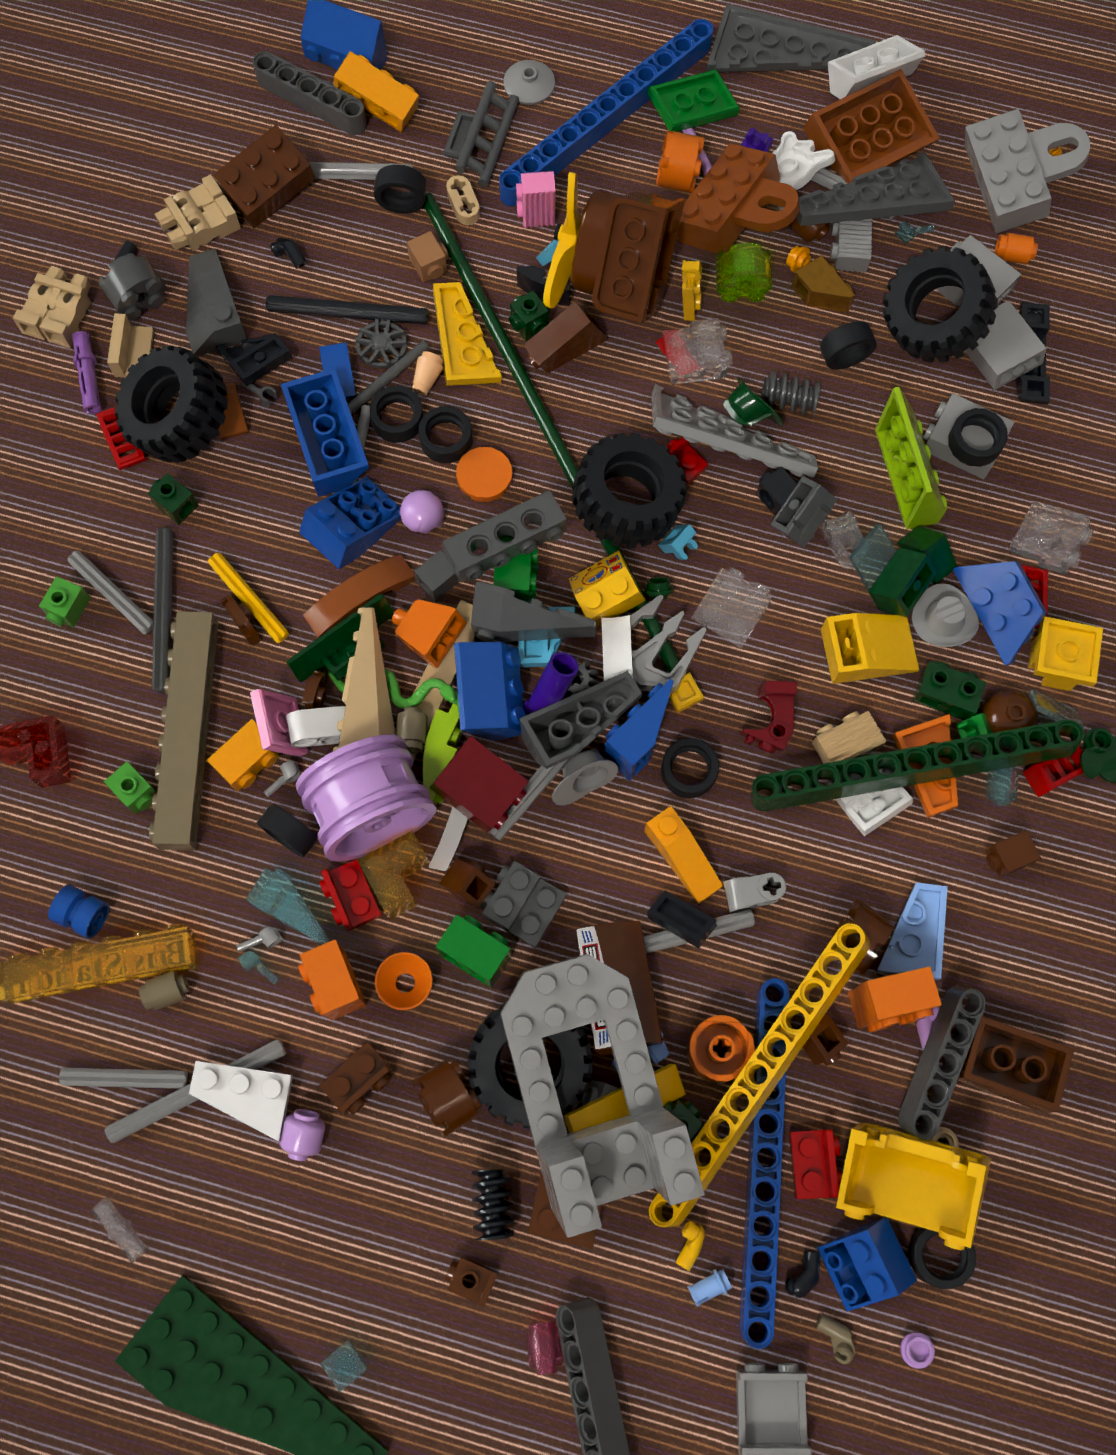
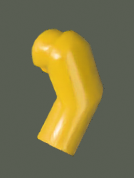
(692, 1247)

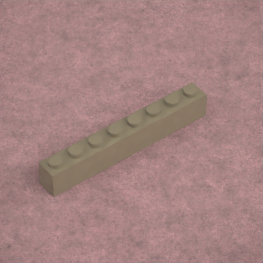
(185, 732)

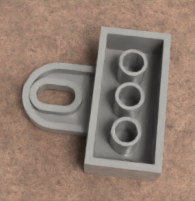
(1017, 165)

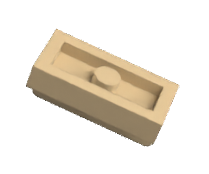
(127, 344)

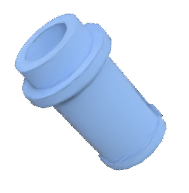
(710, 1287)

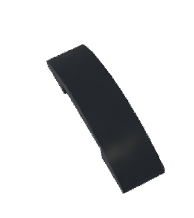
(1034, 385)

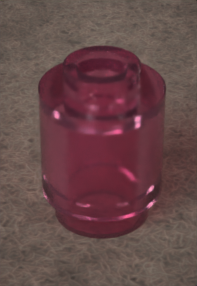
(544, 1348)

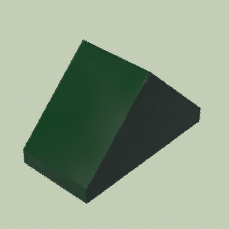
(933, 544)

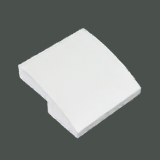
(874, 808)

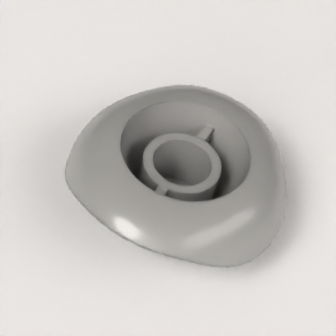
(945, 616)

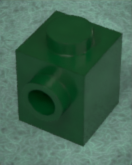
(172, 498)

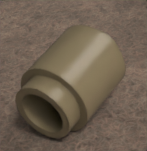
(412, 728)
(164, 990)

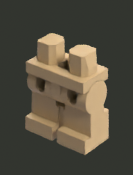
(198, 215)
(54, 307)

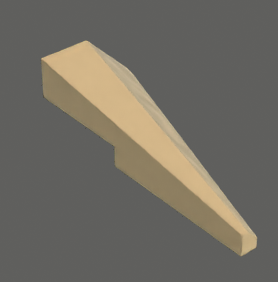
(365, 688)

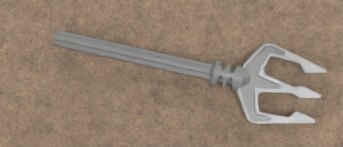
(646, 679)

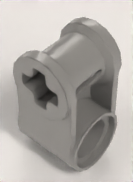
(748, 891)

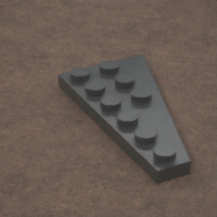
(773, 43)
(884, 192)

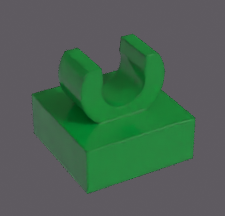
(974, 726)

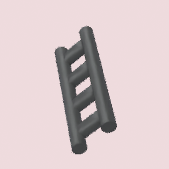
(473, 138)

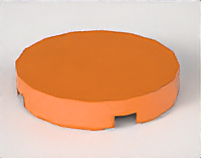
(484, 474)

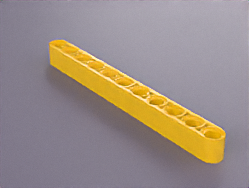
(775, 1066)

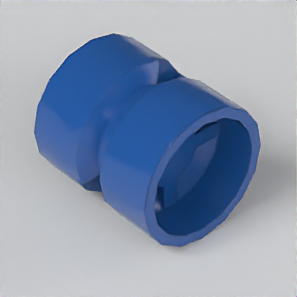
(75, 909)

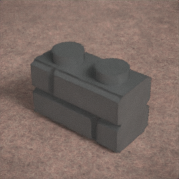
(803, 511)

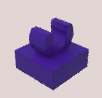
(757, 140)

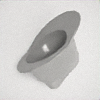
(583, 775)

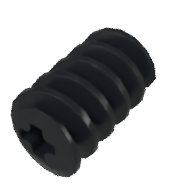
(493, 1204)

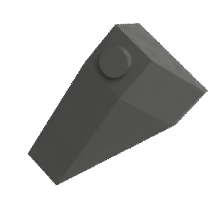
(210, 306)
(508, 619)
(572, 723)

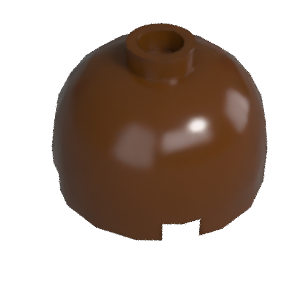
(1008, 711)

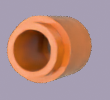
(1016, 248)

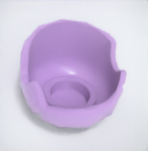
(422, 511)

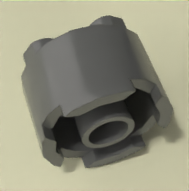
(133, 285)

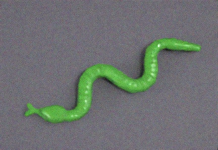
(446, 690)

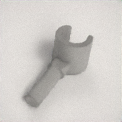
(290, 774)
(269, 936)

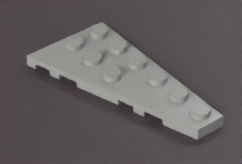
(723, 434)

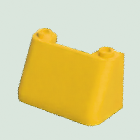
(914, 1182)

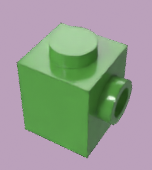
(64, 602)
(131, 788)

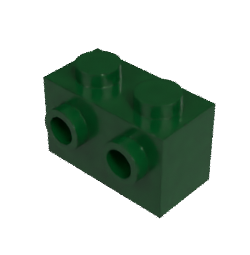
(903, 582)
(949, 690)

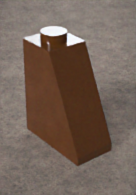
(564, 339)

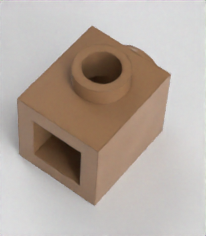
(427, 256)

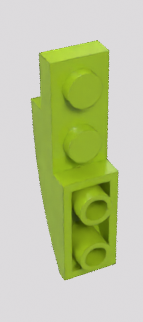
(438, 751)

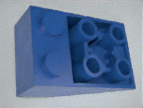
(349, 521)
(635, 740)

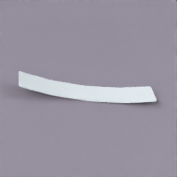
(449, 840)

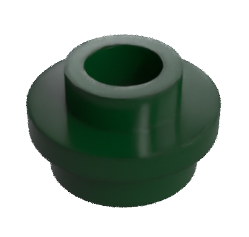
(658, 586)

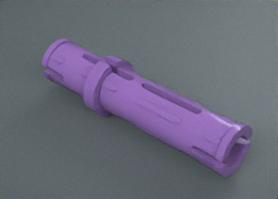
(85, 363)

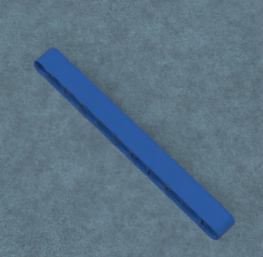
(610, 107)
(771, 1175)

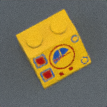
(606, 589)

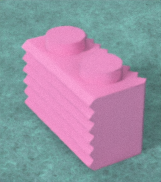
(536, 199)

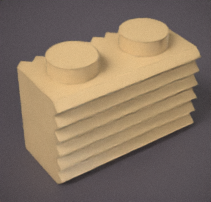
(851, 739)

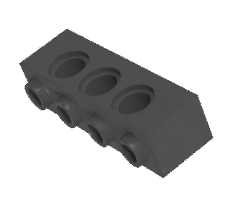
(513, 522)

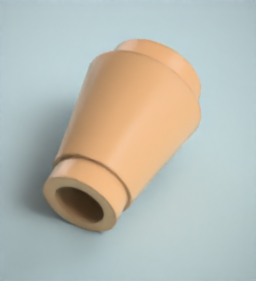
(426, 372)

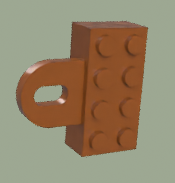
(733, 199)

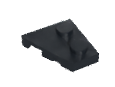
(255, 356)

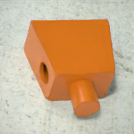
(428, 629)

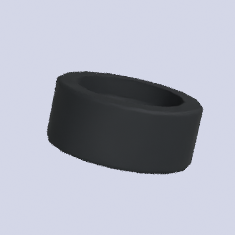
(403, 177)
(848, 345)
(391, 395)
(440, 415)
(984, 419)
(692, 745)
(287, 830)
(951, 1281)

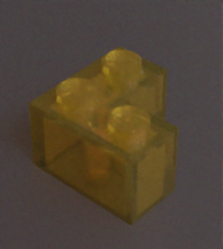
(388, 867)

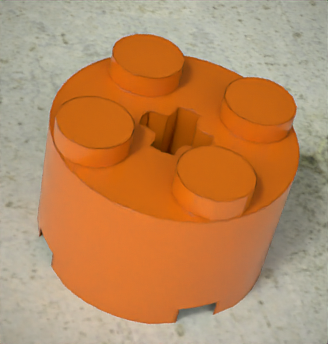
(680, 161)
(732, 1036)

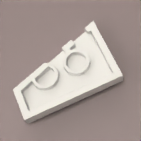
(245, 1094)

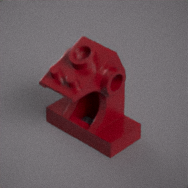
(780, 699)

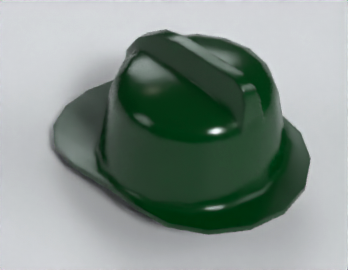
(748, 408)

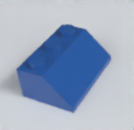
(334, 31)
(489, 689)

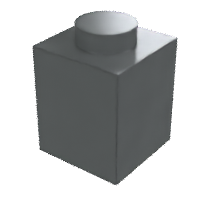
(436, 576)

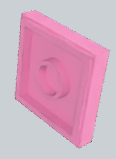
(271, 721)

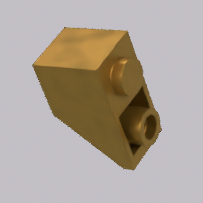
(822, 287)

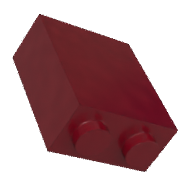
(480, 785)

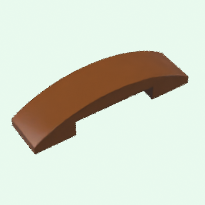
(357, 591)

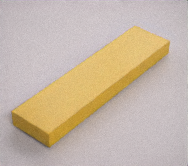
(614, 1104)

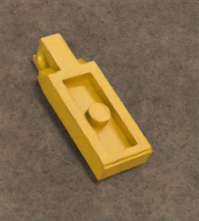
(691, 288)

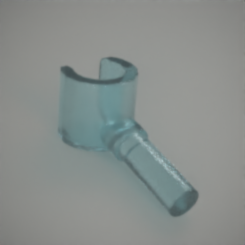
(907, 232)
(251, 959)

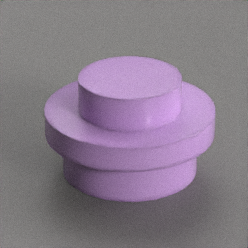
(917, 1350)

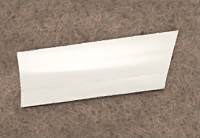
(616, 646)

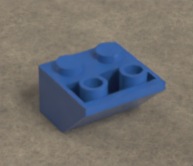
(867, 1265)

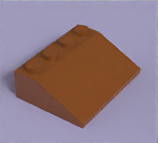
(872, 127)

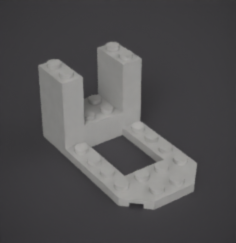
(610, 1158)

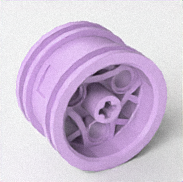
(364, 796)

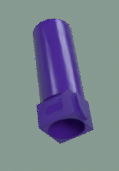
(553, 682)

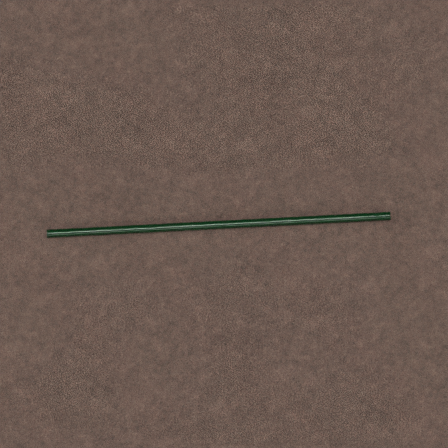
(527, 388)

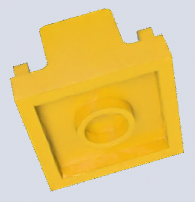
(1066, 653)

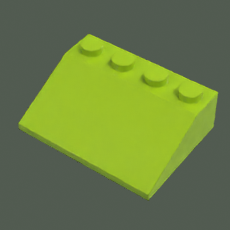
(909, 463)

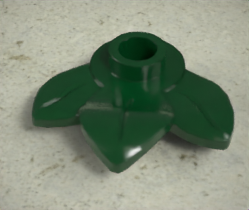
(1099, 759)

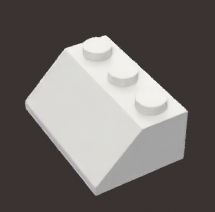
(871, 64)

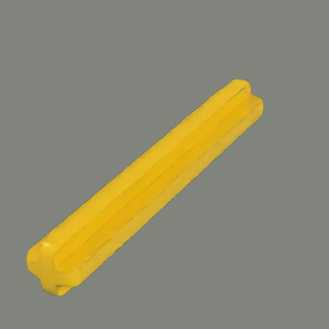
(248, 597)

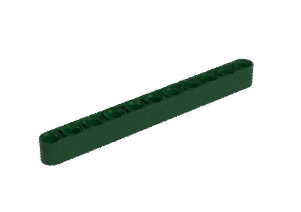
(926, 756)

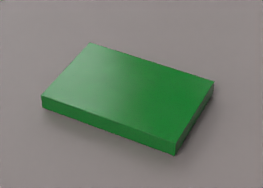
(693, 101)

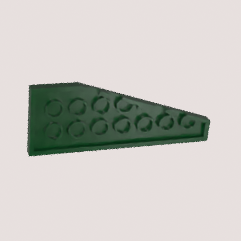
(221, 1372)

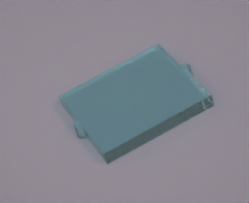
(872, 555)
(1053, 708)

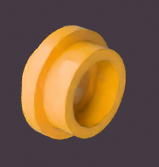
(798, 258)

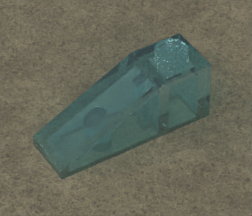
(283, 901)

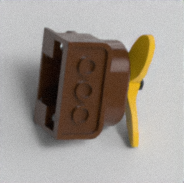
(615, 251)

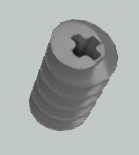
(791, 393)

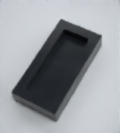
(681, 919)

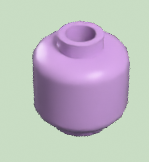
(302, 1134)

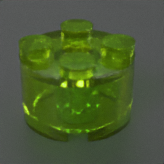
(743, 272)

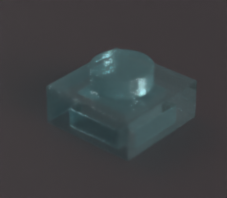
(344, 1366)

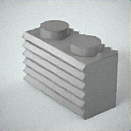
(852, 245)

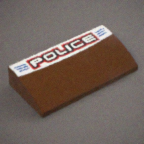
(624, 950)

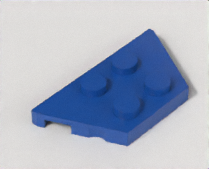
(1003, 604)

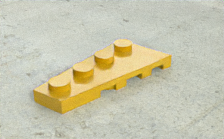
(461, 339)

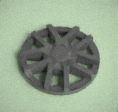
(381, 343)

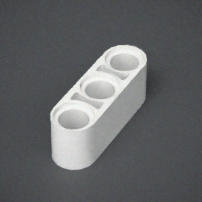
(315, 726)

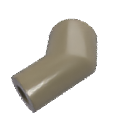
(840, 1337)

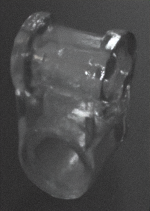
(842, 534)

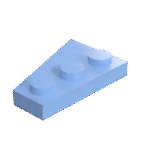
(919, 933)

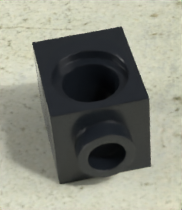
(775, 489)

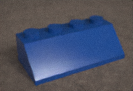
(325, 431)

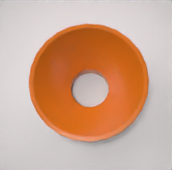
(392, 969)

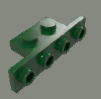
(337, 644)

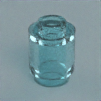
(1002, 786)

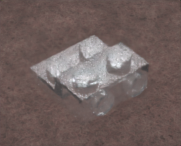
(697, 352)
(1052, 537)
(733, 606)

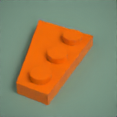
(938, 795)

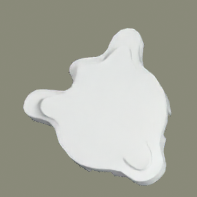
(798, 160)

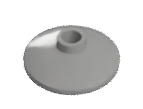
(529, 81)

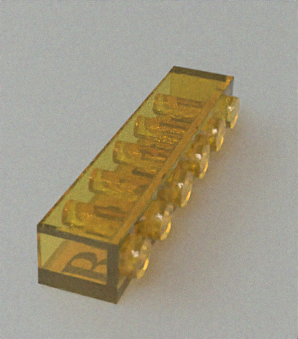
(97, 964)

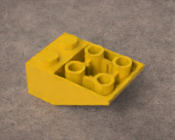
(868, 646)

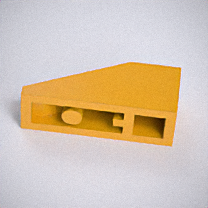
(683, 854)

